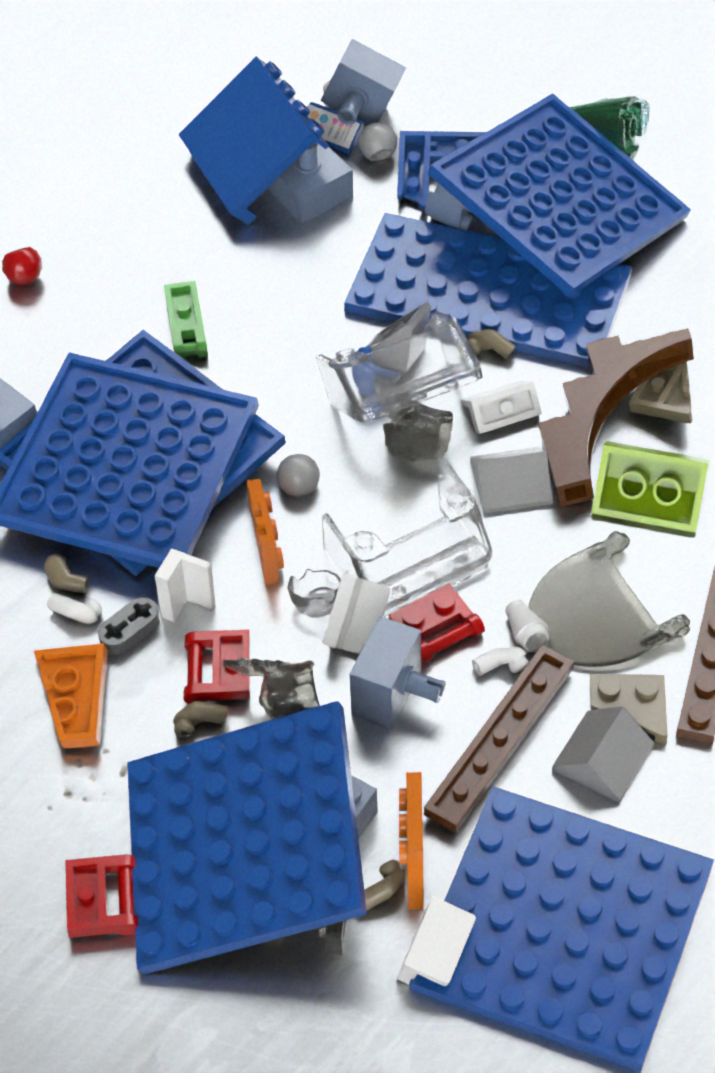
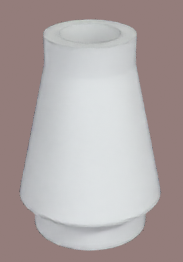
(527, 628)

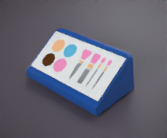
(338, 135)

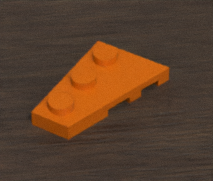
(265, 531)
(75, 690)
(412, 828)

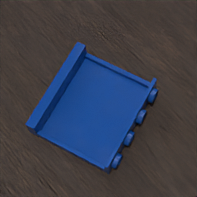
(250, 135)

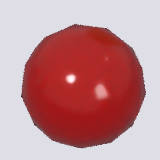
(22, 265)

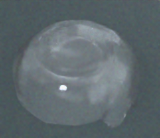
(314, 592)

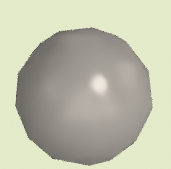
(377, 141)
(298, 474)

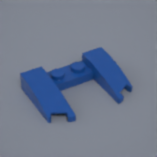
(416, 154)

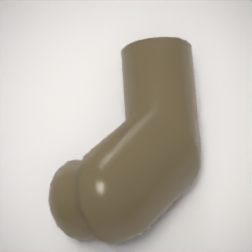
(490, 339)
(62, 578)
(195, 713)
(386, 887)

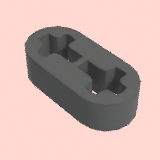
(129, 626)

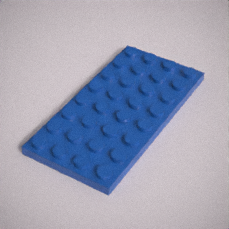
(483, 287)

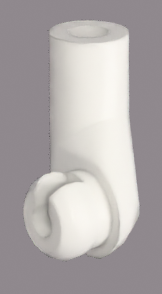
(84, 613)
(498, 656)

